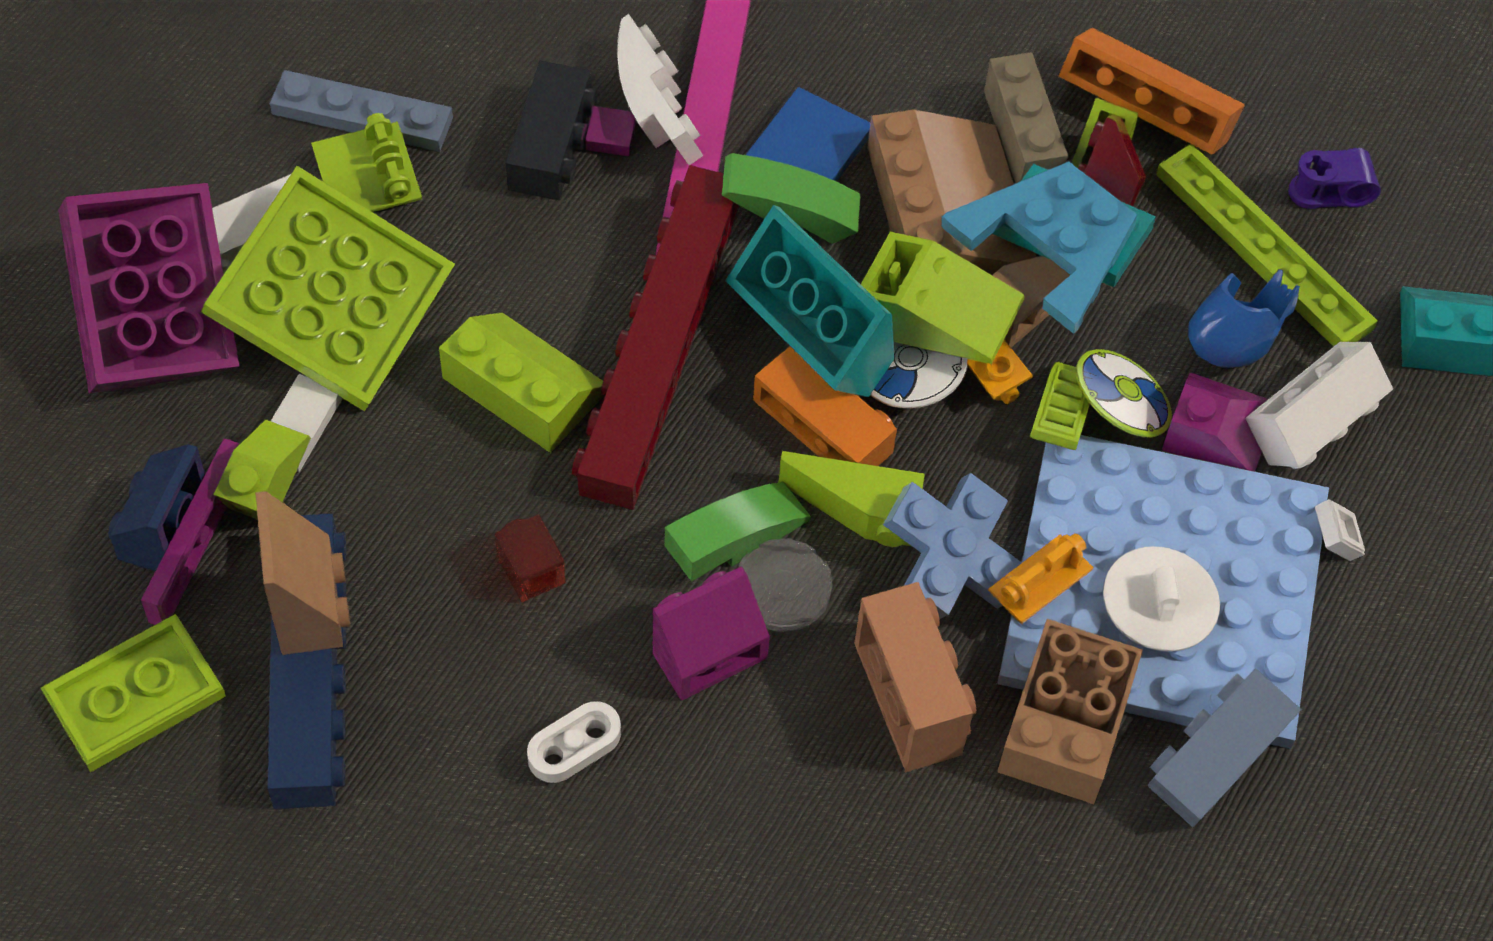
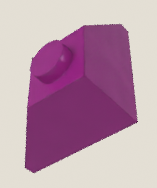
(1213, 425)

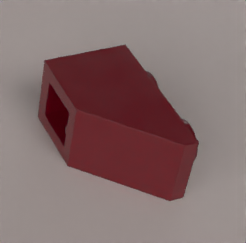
(1114, 160)

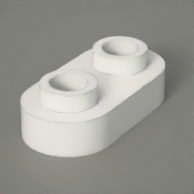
(570, 741)

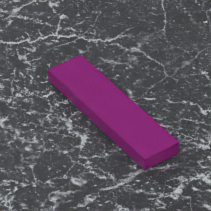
(188, 542)

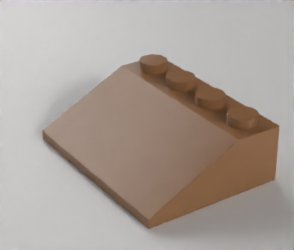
(936, 165)

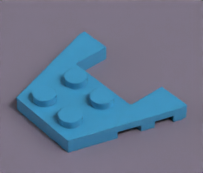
(1064, 219)

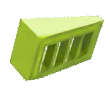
(1061, 404)

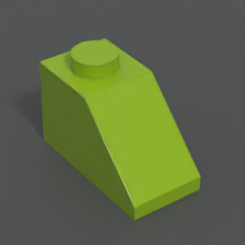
(261, 464)

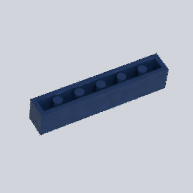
(304, 713)

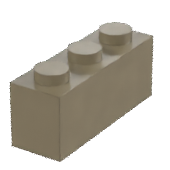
(1023, 115)

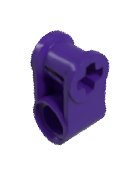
(1339, 178)

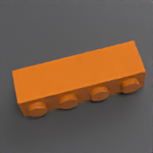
(1152, 90)

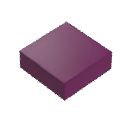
(611, 131)

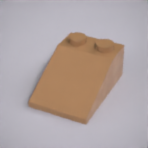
(300, 579)

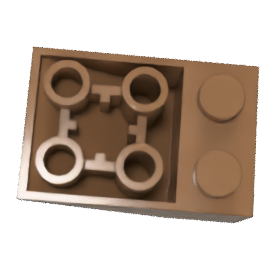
(1070, 711)

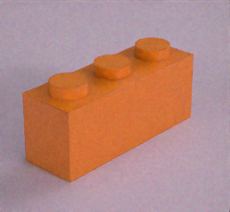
(823, 419)

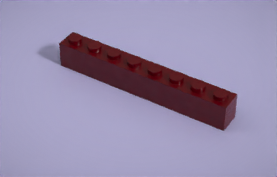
(657, 341)

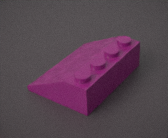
(139, 285)

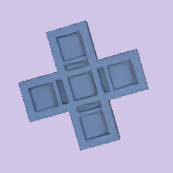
(953, 540)

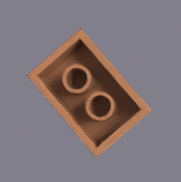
(914, 676)

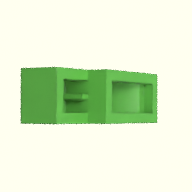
(805, 196)
(733, 528)

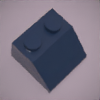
(156, 506)

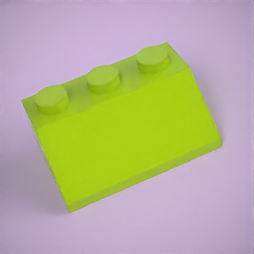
(519, 377)

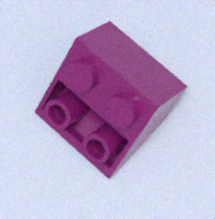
(709, 633)

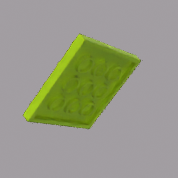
(328, 288)

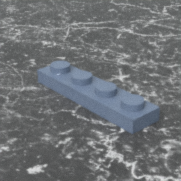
(349, 106)

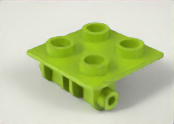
(369, 165)

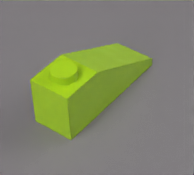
(849, 491)

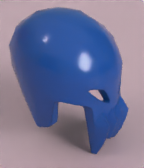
(1237, 331)

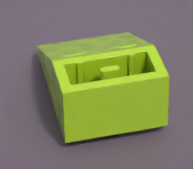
(941, 299)

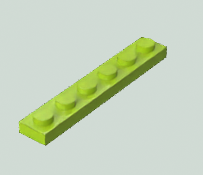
(1265, 245)

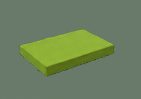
(133, 692)

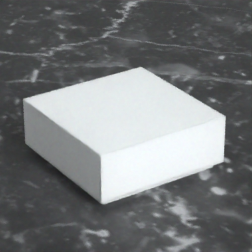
(1340, 530)

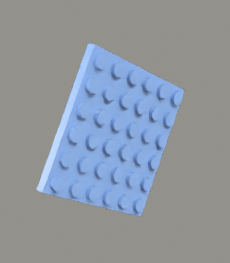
(1241, 525)

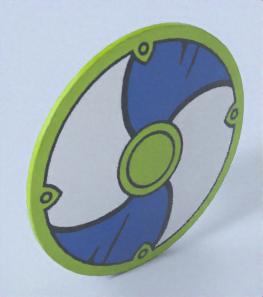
(1123, 393)

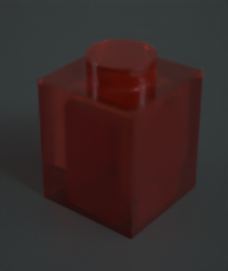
(529, 557)

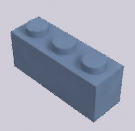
(1221, 745)

